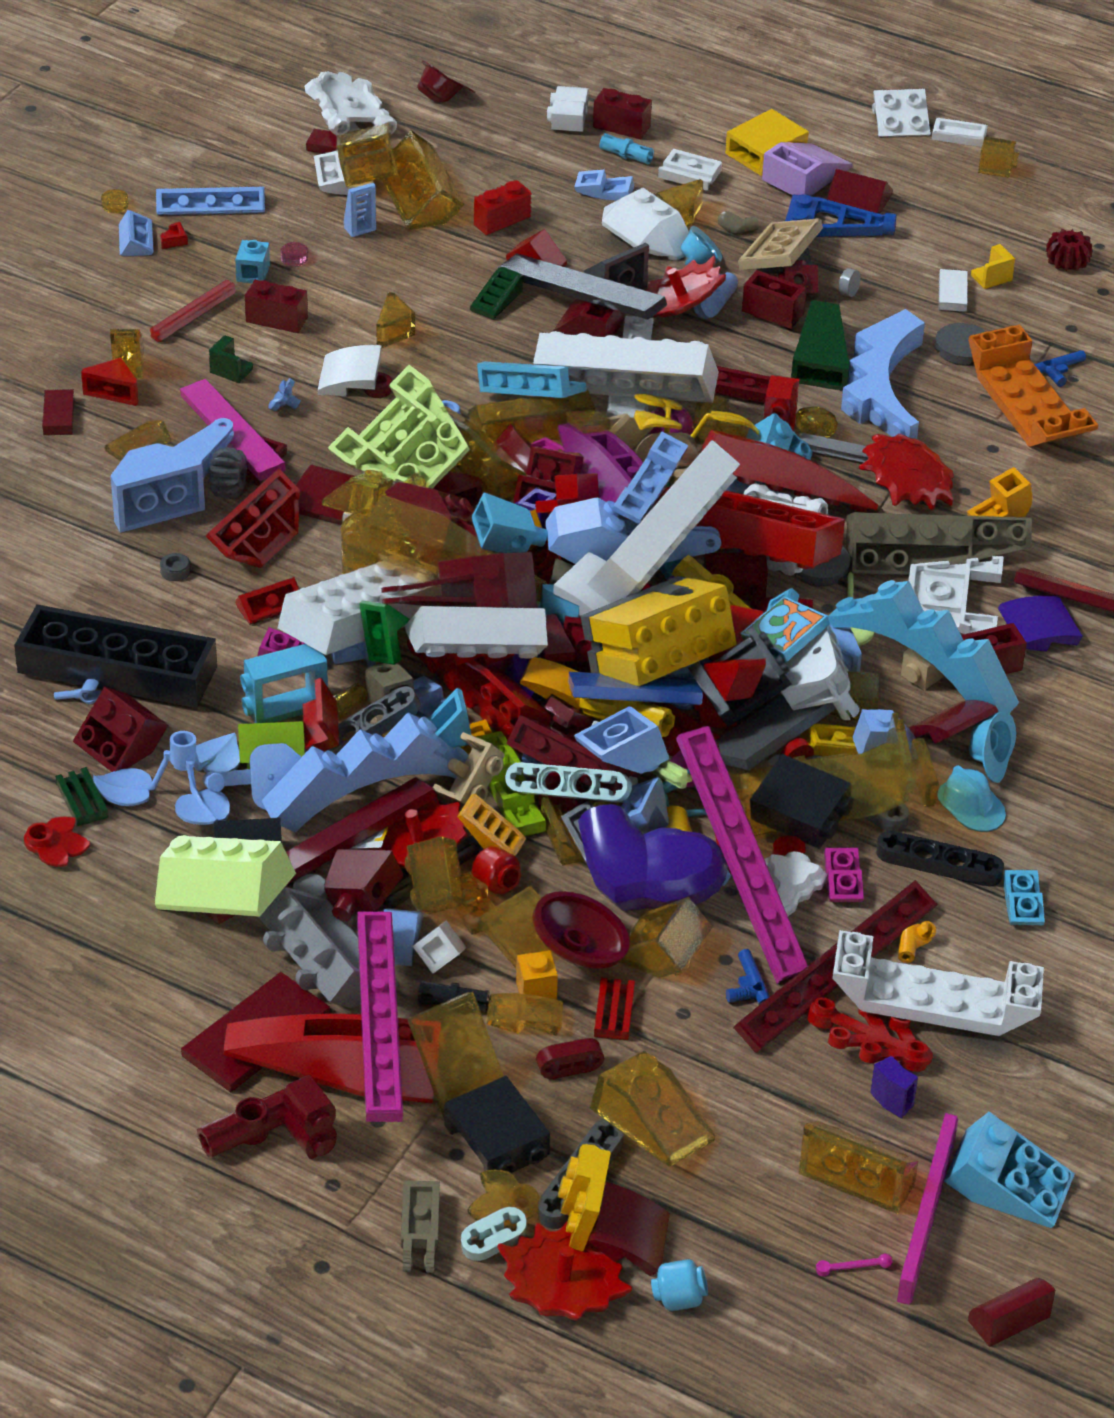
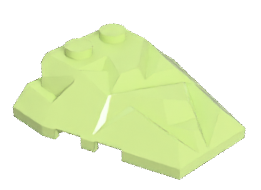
(407, 436)

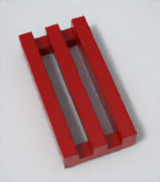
(617, 989)

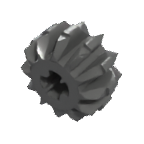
(228, 473)

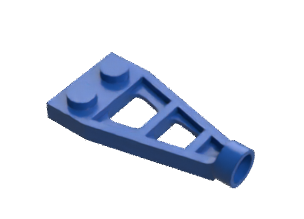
(806, 207)

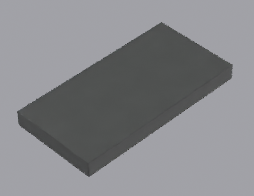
(767, 732)

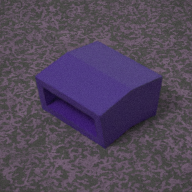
(893, 1086)

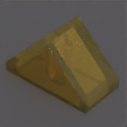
(395, 321)

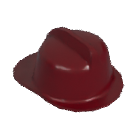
(437, 85)

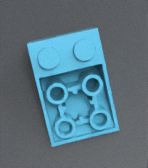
(1008, 1172)

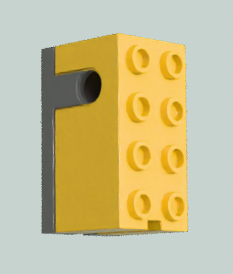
(659, 630)

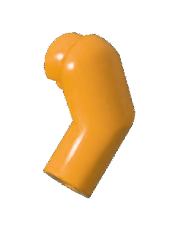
(913, 938)

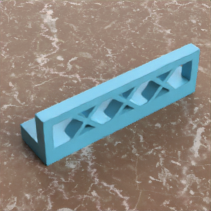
(527, 380)

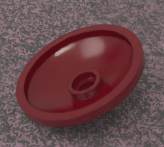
(580, 930)

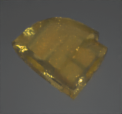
(816, 421)

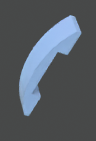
(651, 478)

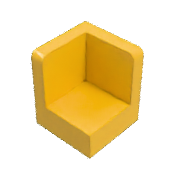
(998, 270)

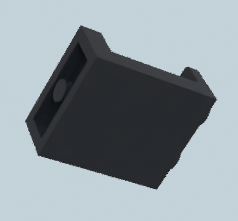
(770, 684)
(498, 1126)

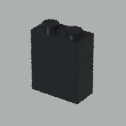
(801, 801)

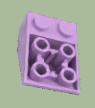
(800, 167)

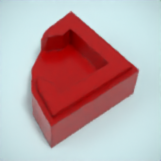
(174, 236)

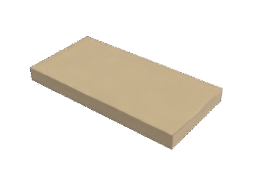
(780, 244)

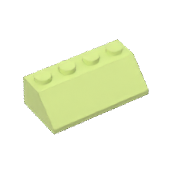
(221, 875)

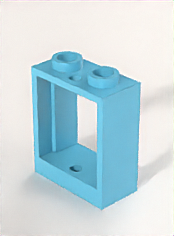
(275, 667)

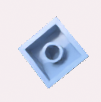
(626, 741)

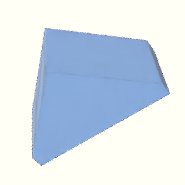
(405, 934)

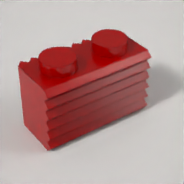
(502, 207)

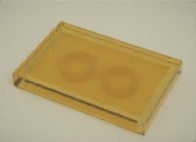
(455, 1048)

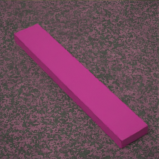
(212, 406)
(927, 1209)

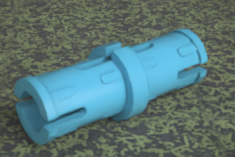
(626, 148)

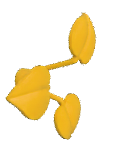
(648, 419)

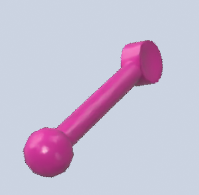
(824, 1268)

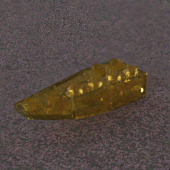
(487, 460)
(419, 538)

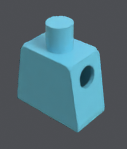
(505, 526)

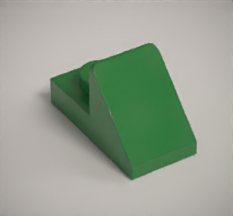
(380, 631)

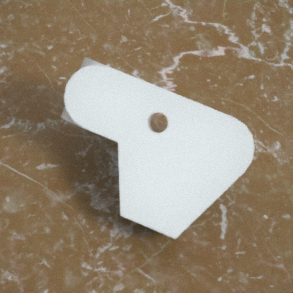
(820, 676)

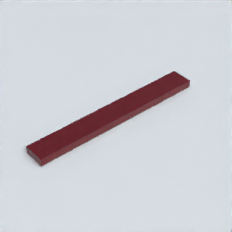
(354, 829)
(816, 980)

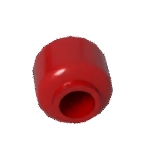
(497, 869)

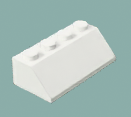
(478, 630)

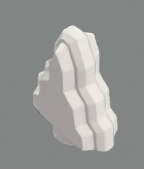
(795, 878)

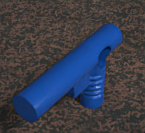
(1058, 365)
(751, 985)

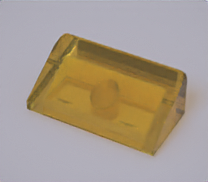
(141, 436)
(558, 834)

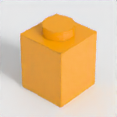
(537, 974)

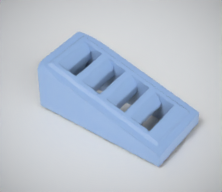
(366, 223)

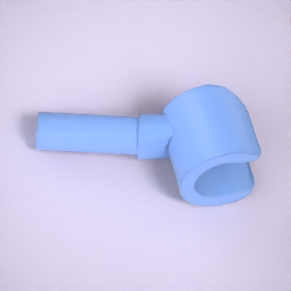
(87, 694)

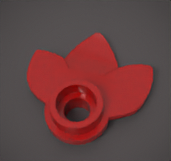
(55, 841)

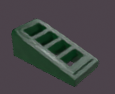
(498, 291)

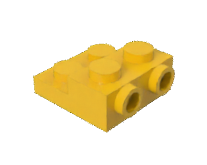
(583, 1192)

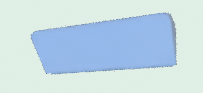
(135, 235)

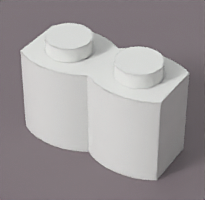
(568, 108)

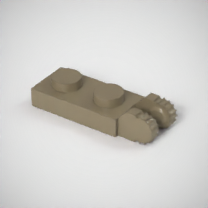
(420, 1221)

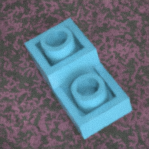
(1023, 897)

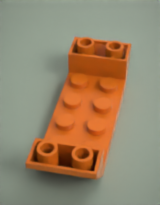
(1021, 390)

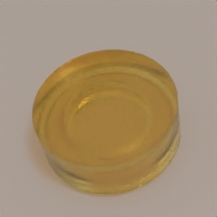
(114, 201)

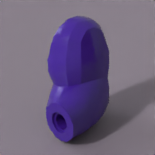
(649, 867)

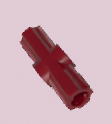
(246, 1125)

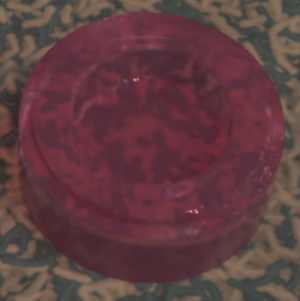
(294, 254)

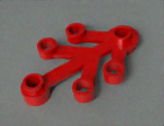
(911, 1053)

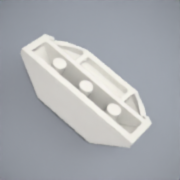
(648, 220)

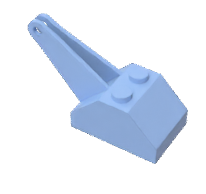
(165, 480)
(598, 529)

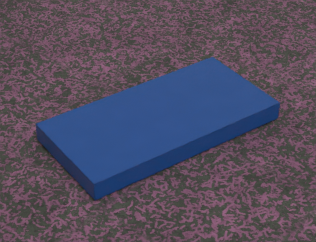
(659, 690)

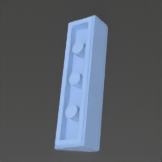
(210, 200)

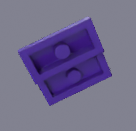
(1041, 621)

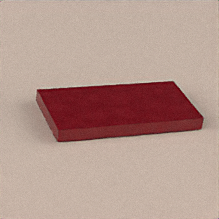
(275, 998)

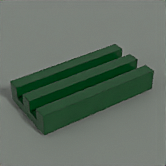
(76, 780)

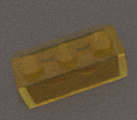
(856, 1166)

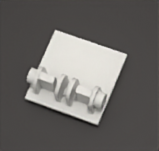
(901, 112)

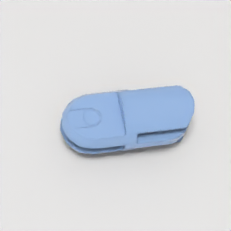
(714, 303)

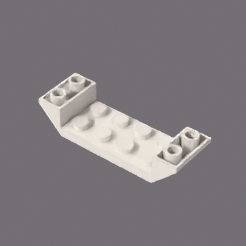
(935, 994)

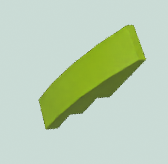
(514, 806)

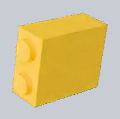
(758, 135)

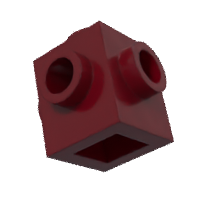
(807, 273)

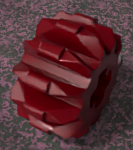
(1069, 250)

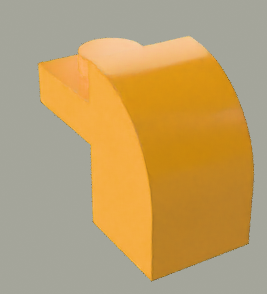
(1009, 496)

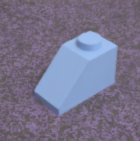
(873, 730)

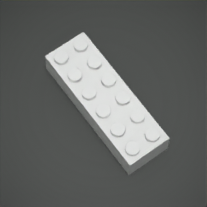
(632, 365)
(666, 525)
(330, 614)

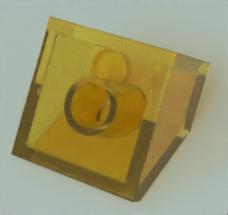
(667, 939)

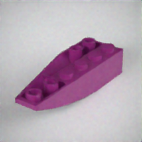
(603, 455)

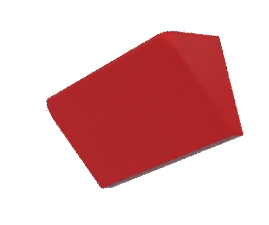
(265, 601)

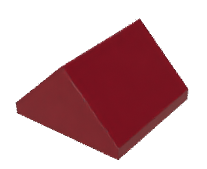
(859, 191)

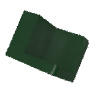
(225, 363)

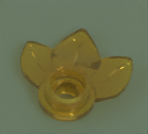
(502, 1192)

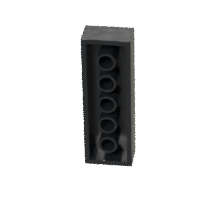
(117, 654)

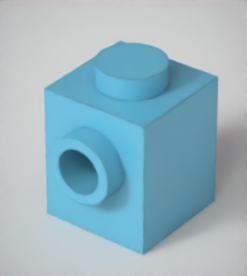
(252, 261)

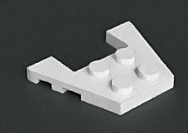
(946, 588)

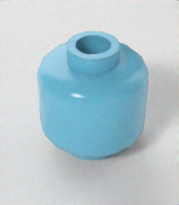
(680, 1285)

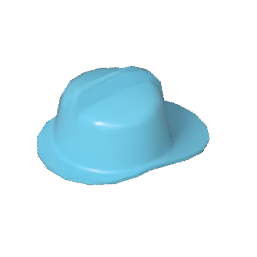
(699, 247)
(993, 744)
(971, 800)

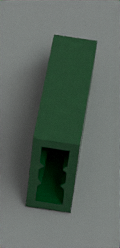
(821, 349)

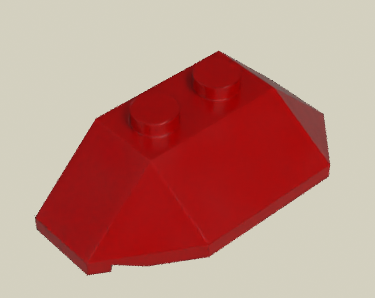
(260, 522)

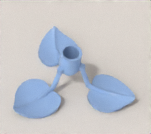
(205, 807)

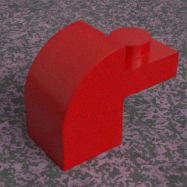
(569, 490)

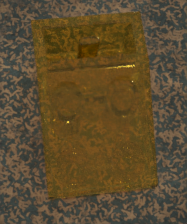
(366, 155)

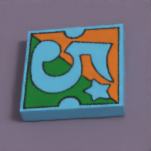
(789, 626)

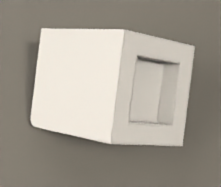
(439, 947)

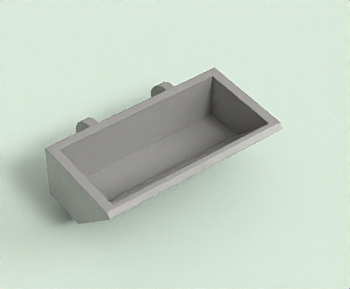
(318, 944)

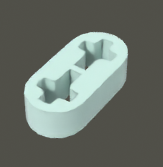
(491, 1231)

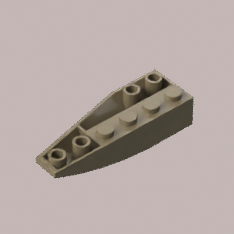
(895, 541)

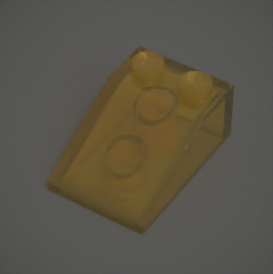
(651, 1108)

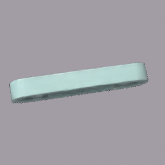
(568, 782)

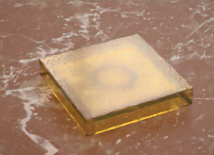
(512, 925)

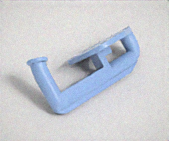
(267, 767)

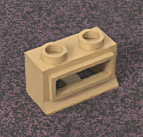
(475, 773)

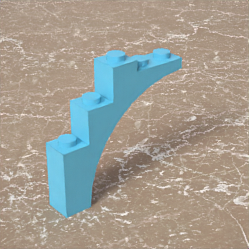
(934, 635)

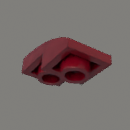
(515, 446)

